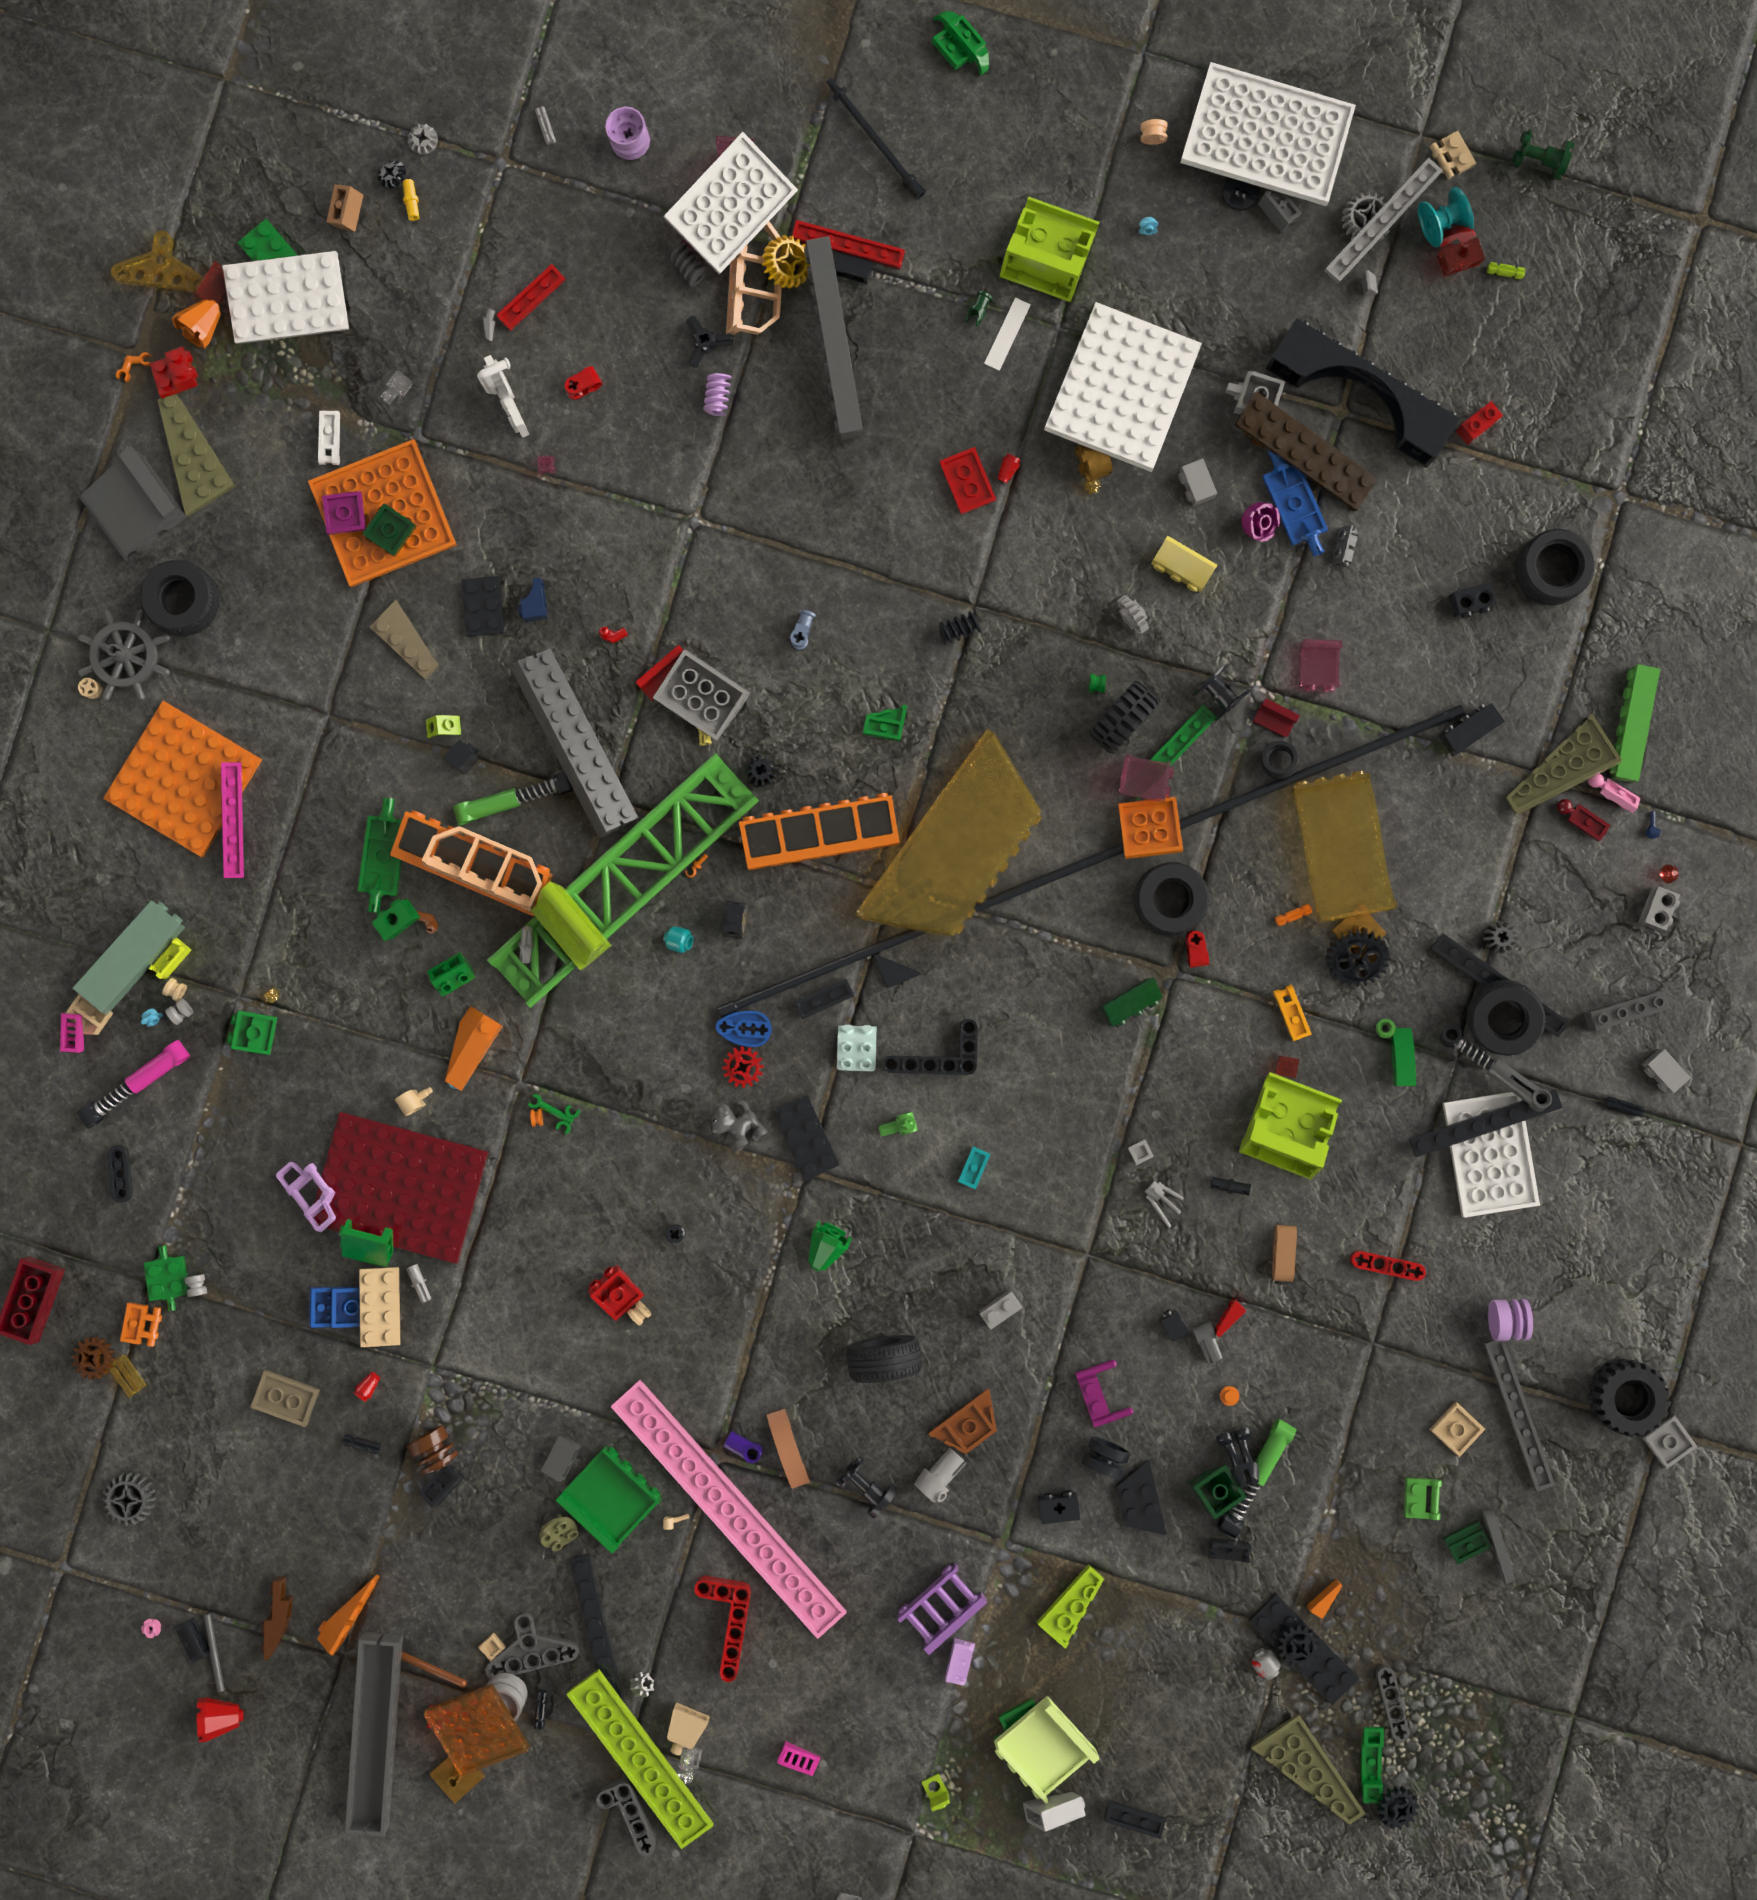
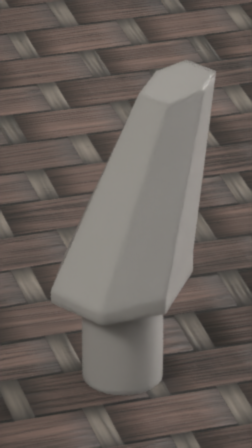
(489, 324)

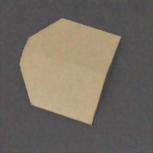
(92, 1018)

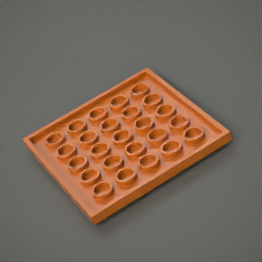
(404, 484)
(176, 778)

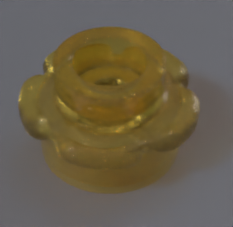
(1093, 486)
(271, 995)

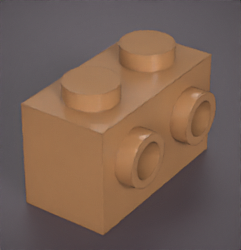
(344, 208)

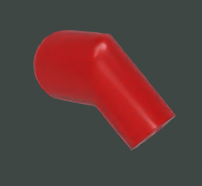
(612, 636)

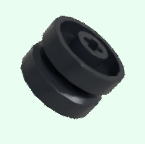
(1106, 1457)

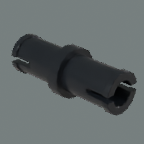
(1230, 1186)

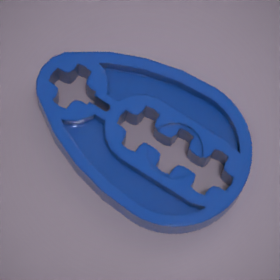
(747, 1039)

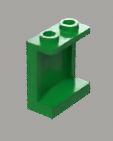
(366, 1246)

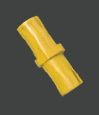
(410, 199)

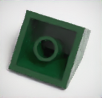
(1217, 1490)

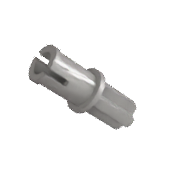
(526, 945)
(419, 1283)

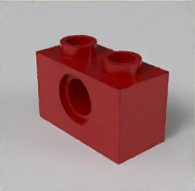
(1479, 423)

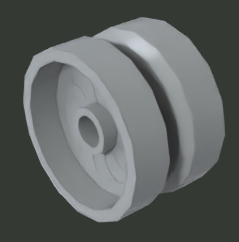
(512, 1692)

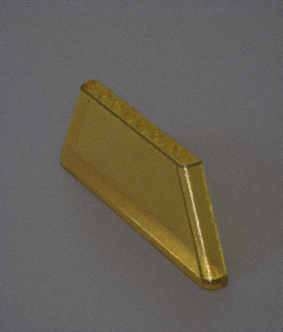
(957, 847)

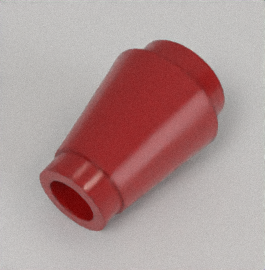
(1008, 468)
(367, 1386)

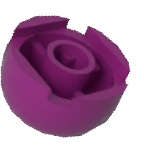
(1260, 521)

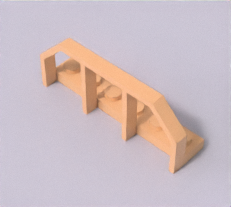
(737, 288)
(470, 878)

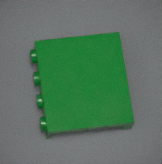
(609, 1498)

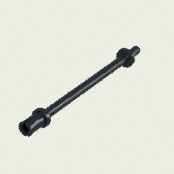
(909, 180)

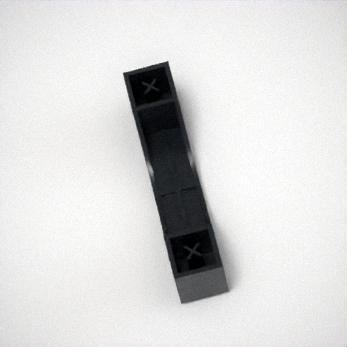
(1418, 422)

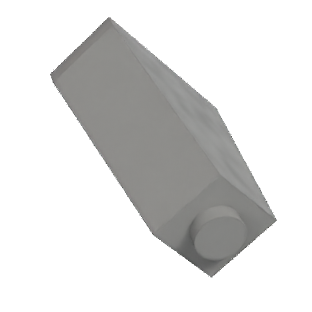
(1057, 1812)

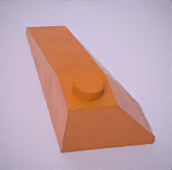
(472, 1042)
(339, 1624)

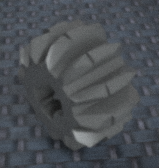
(1506, 934)

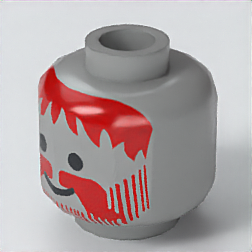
(1265, 1664)

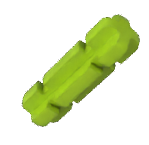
(1506, 270)

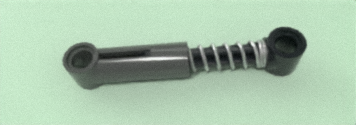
(1498, 1070)

